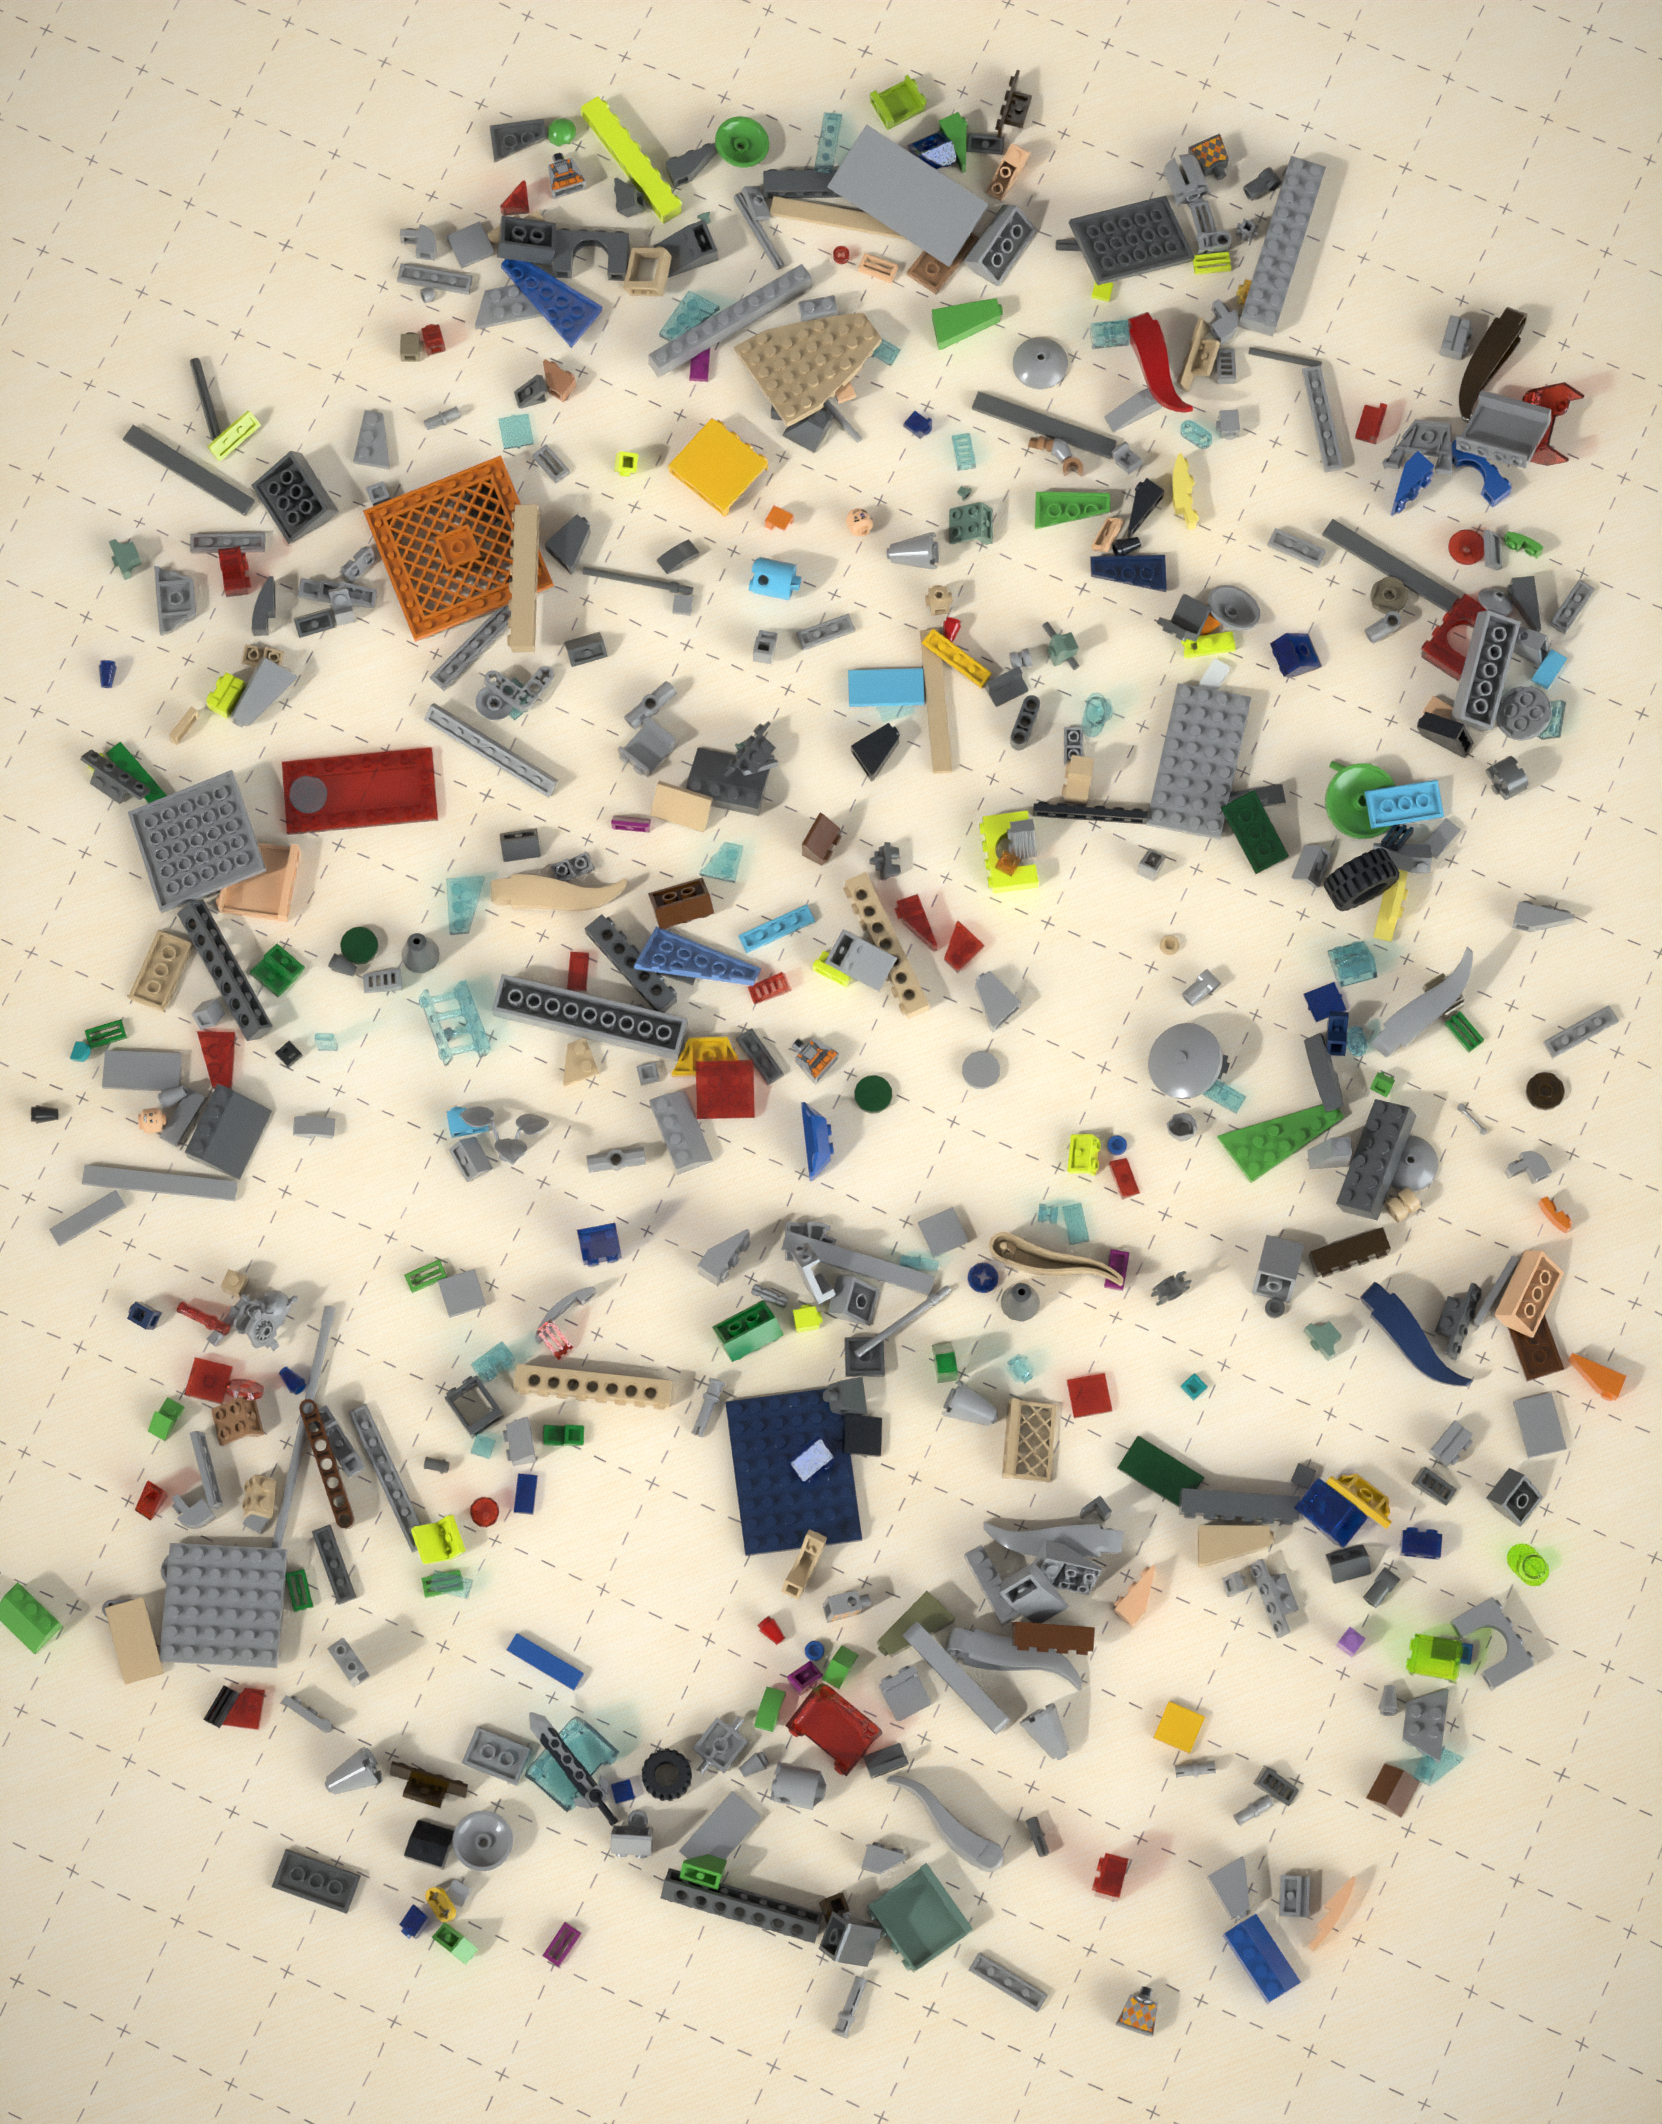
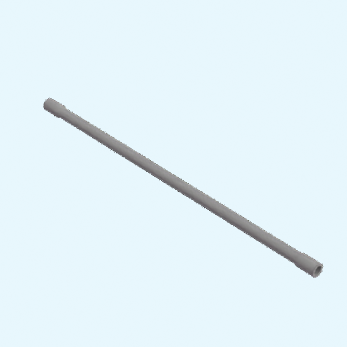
(326, 1323)

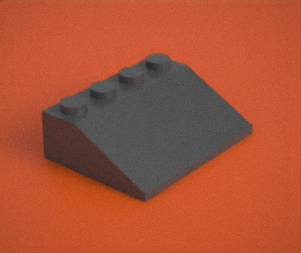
(294, 497)
(731, 792)
(228, 1132)

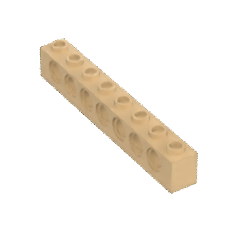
(862, 884)
(525, 1373)

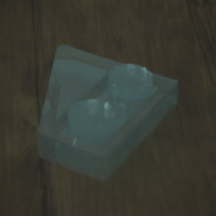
(724, 863)
(1429, 1771)

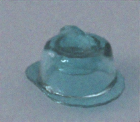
(1096, 714)

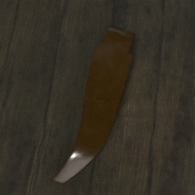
(1489, 357)

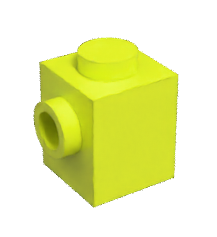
(626, 463)
(807, 1318)

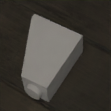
(995, 1000)
(1330, 1153)
(1232, 1888)

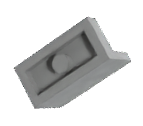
(1312, 865)
(470, 1158)

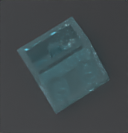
(1352, 963)

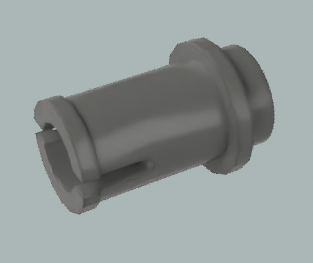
(436, 1465)

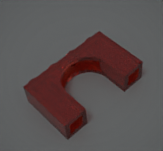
(1438, 650)

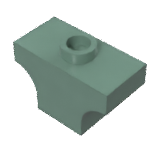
(125, 557)
(1062, 647)
(1323, 1338)

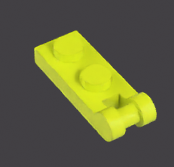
(1209, 645)

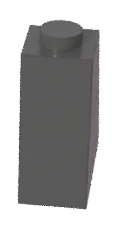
(569, 542)

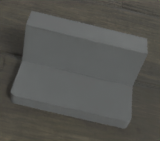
(586, 649)
(1006, 687)
(520, 845)
(1100, 1508)
(1348, 1563)
(885, 1760)

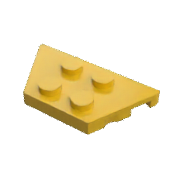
(703, 1050)
(1364, 1496)

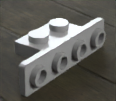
(1276, 1597)

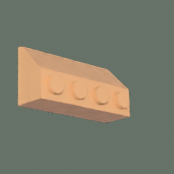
(1529, 1292)

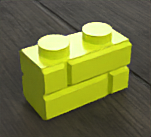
(225, 695)

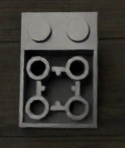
(690, 248)

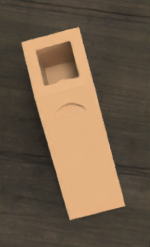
(1008, 171)
(1135, 1602)

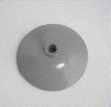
(1040, 373)
(1233, 607)
(1421, 1171)
(481, 1826)

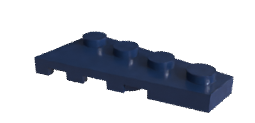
(1137, 570)

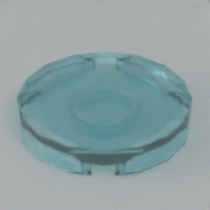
(308, 794)

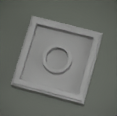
(470, 244)
(943, 1232)
(462, 1293)

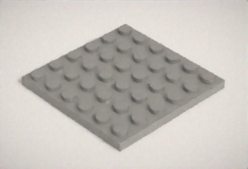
(196, 841)
(223, 1605)

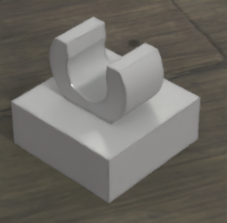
(1233, 1584)

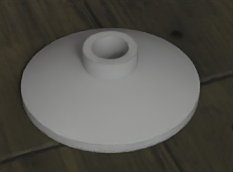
(1495, 601)
(485, 698)

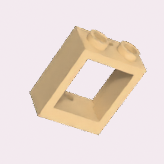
(647, 288)

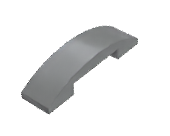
(582, 1296)
(340, 1445)

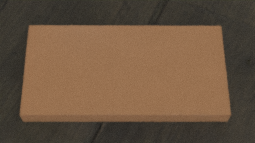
(934, 273)

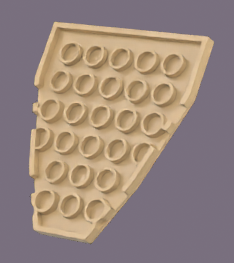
(808, 361)

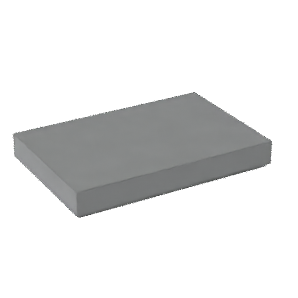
(1539, 1425)
(496, 1756)

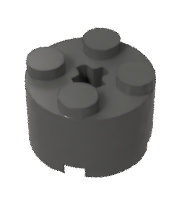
(1507, 778)

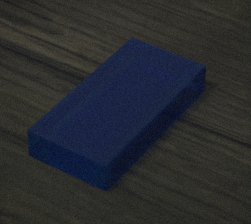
(525, 1494)

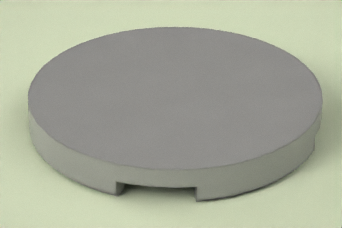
(1523, 713)

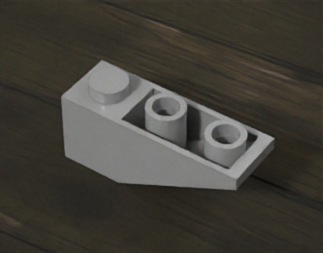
(1537, 918)

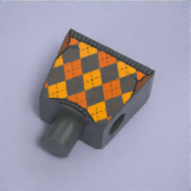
(1211, 156)

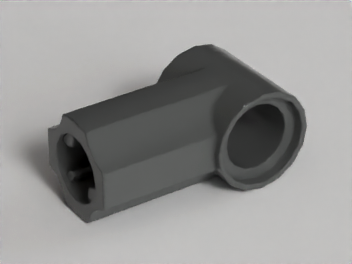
(1266, 181)
(1383, 1584)

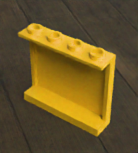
(717, 466)

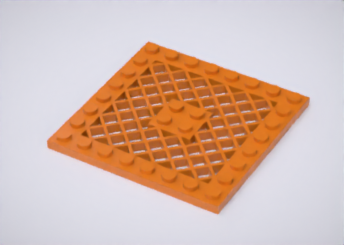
(456, 547)

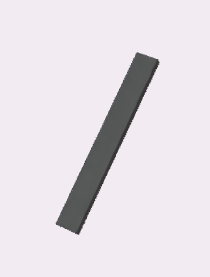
(1043, 425)
(188, 470)
(1390, 565)

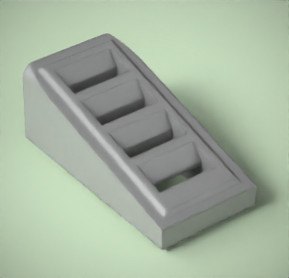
(1226, 378)
(397, 986)

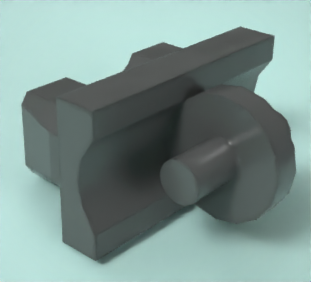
(883, 861)

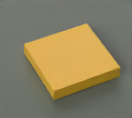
(1179, 1727)

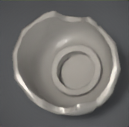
(1182, 1126)

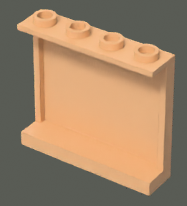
(267, 893)

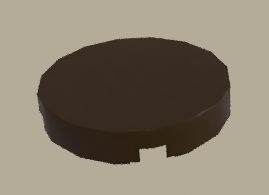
(1545, 1091)

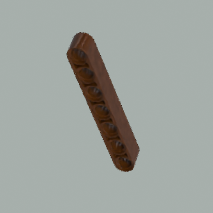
(320, 1456)

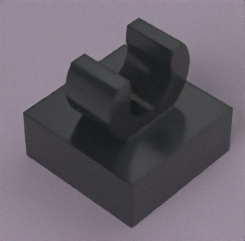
(288, 1054)

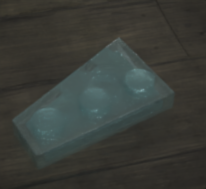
(687, 315)
(462, 902)

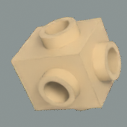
(938, 600)

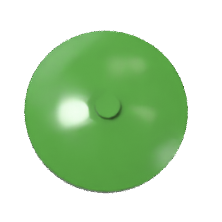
(1347, 802)

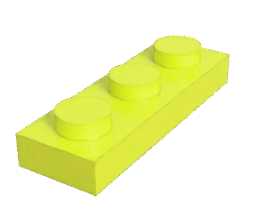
(233, 435)

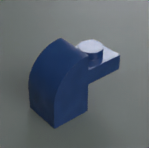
(1337, 1033)

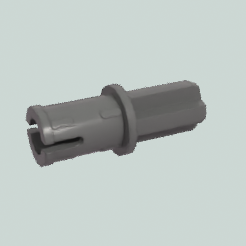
(1037, 1836)

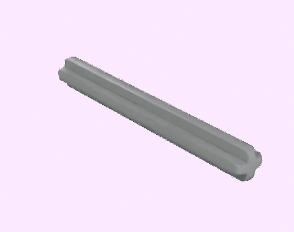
(759, 232)

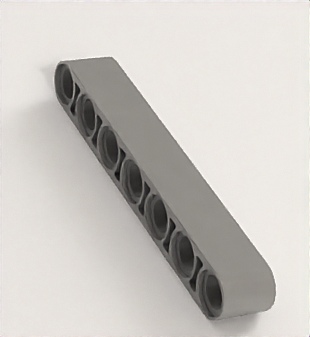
(956, 1678)

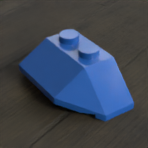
(816, 1140)

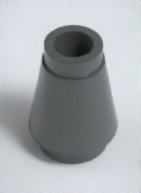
(342, 965)

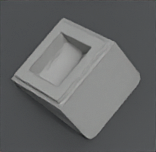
(458, 1893)

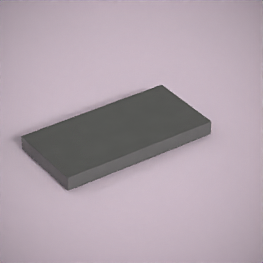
(316, 1881)

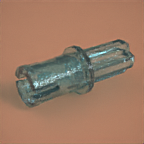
(919, 1263)

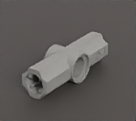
(659, 697)
(603, 1162)

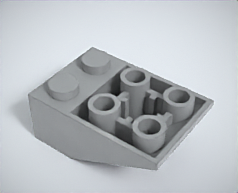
(861, 960)
(723, 1256)
(1067, 1568)
(1032, 1594)

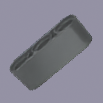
(1025, 714)

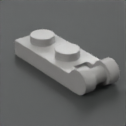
(308, 1714)

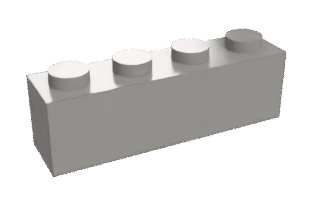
(990, 1584)

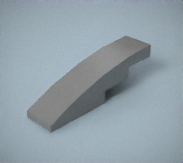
(319, 591)

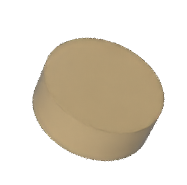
(1169, 945)

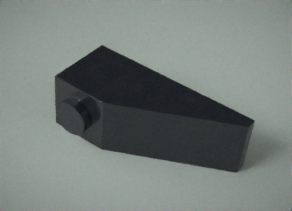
(1145, 500)

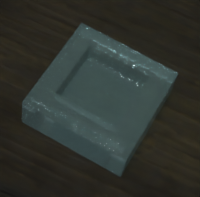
(483, 1446)

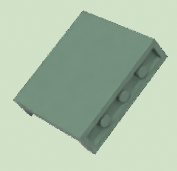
(919, 1918)

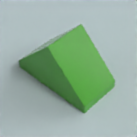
(840, 1667)

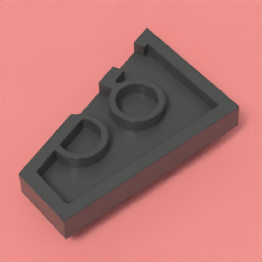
(515, 136)

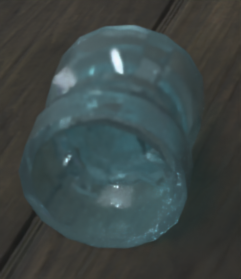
(1044, 1216)

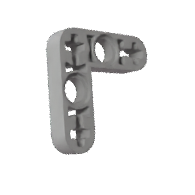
(518, 693)

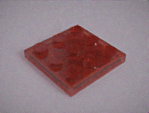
(725, 1089)

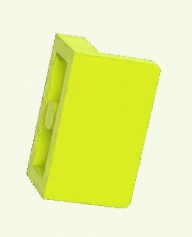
(829, 972)

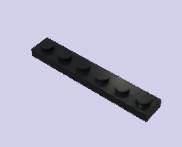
(1082, 812)

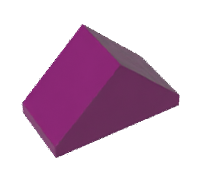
(804, 1677)

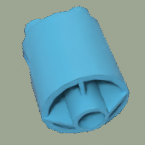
(780, 580)

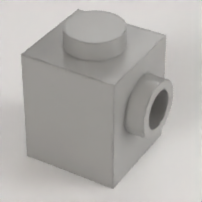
(1228, 424)

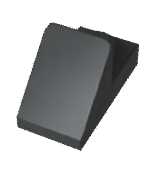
(531, 392)

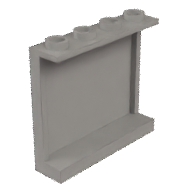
(1504, 429)

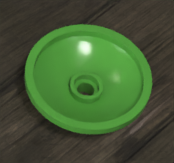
(743, 133)

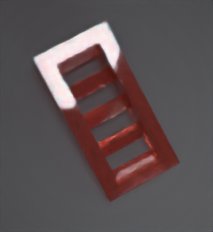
(773, 979)

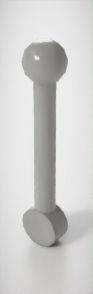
(1461, 1107)

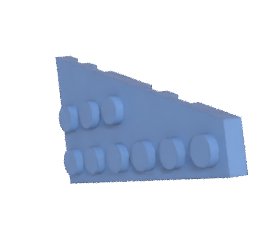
(683, 957)

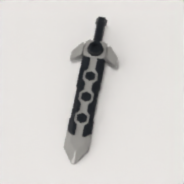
(592, 1793)

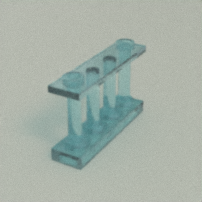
(467, 1010)

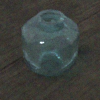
(1020, 1368)

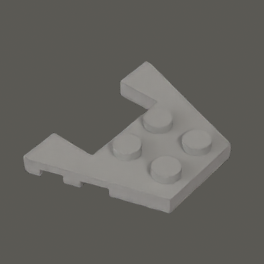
(1428, 438)

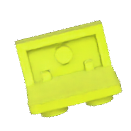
(438, 1540)

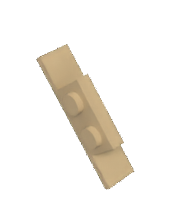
(1199, 357)

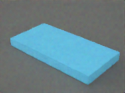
(886, 687)
(1404, 804)

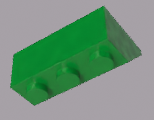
(747, 1331)

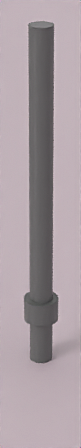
(674, 587)

